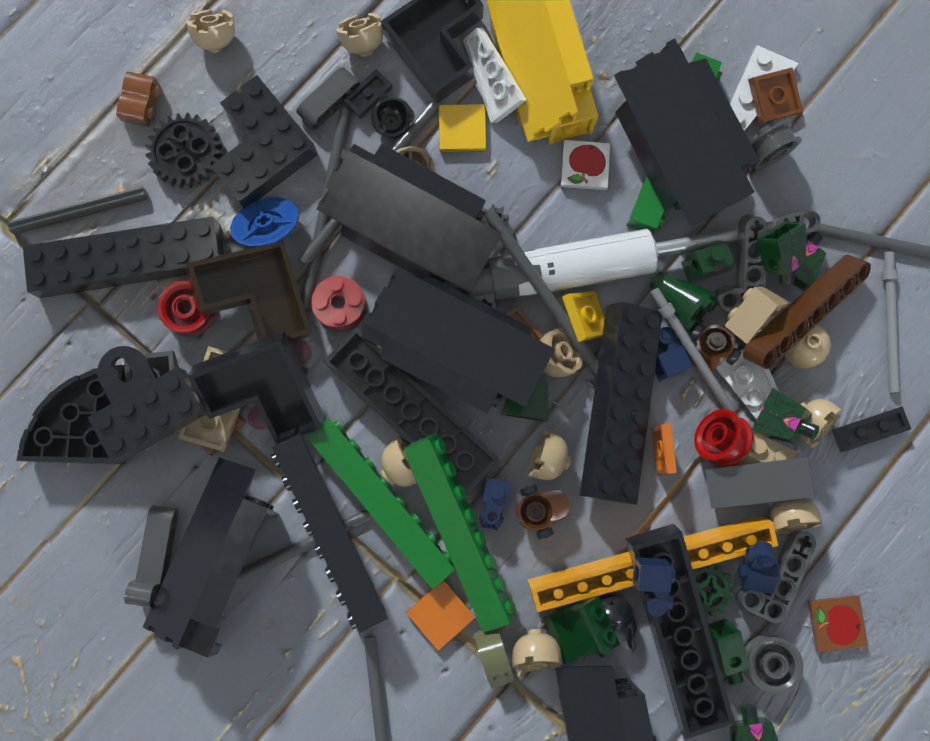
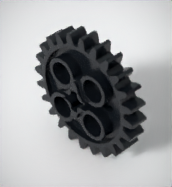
(197, 134)

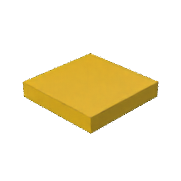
(462, 128)
(585, 315)

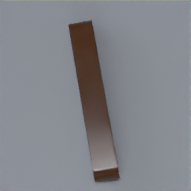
(806, 311)

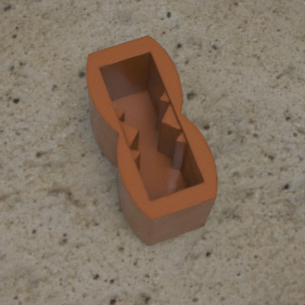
(138, 99)

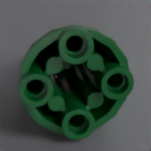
(687, 298)

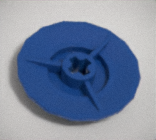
(264, 222)

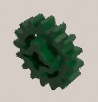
(709, 579)

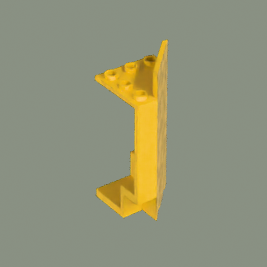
(549, 65)

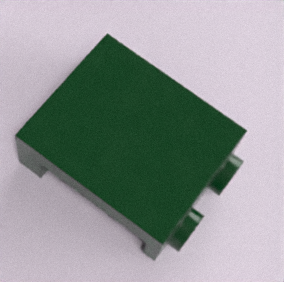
(582, 629)

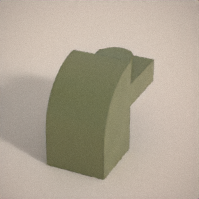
(494, 658)

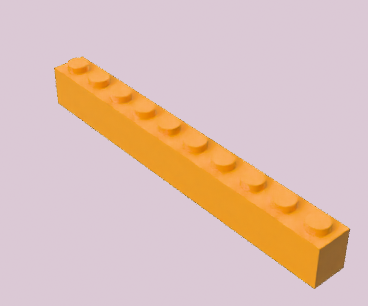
(617, 571)

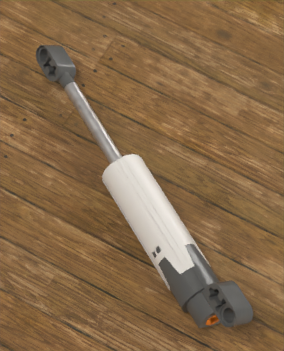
(600, 260)

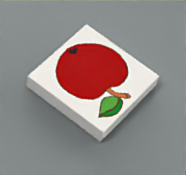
(585, 165)

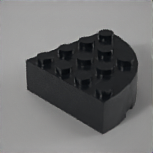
(61, 425)

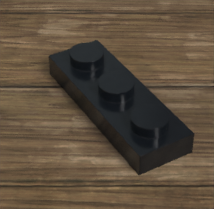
(871, 429)

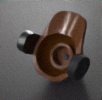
(715, 344)
(541, 510)

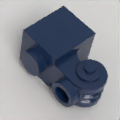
(674, 356)
(495, 496)
(759, 569)
(655, 577)

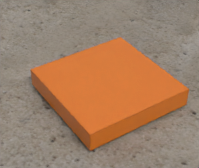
(664, 449)
(440, 615)

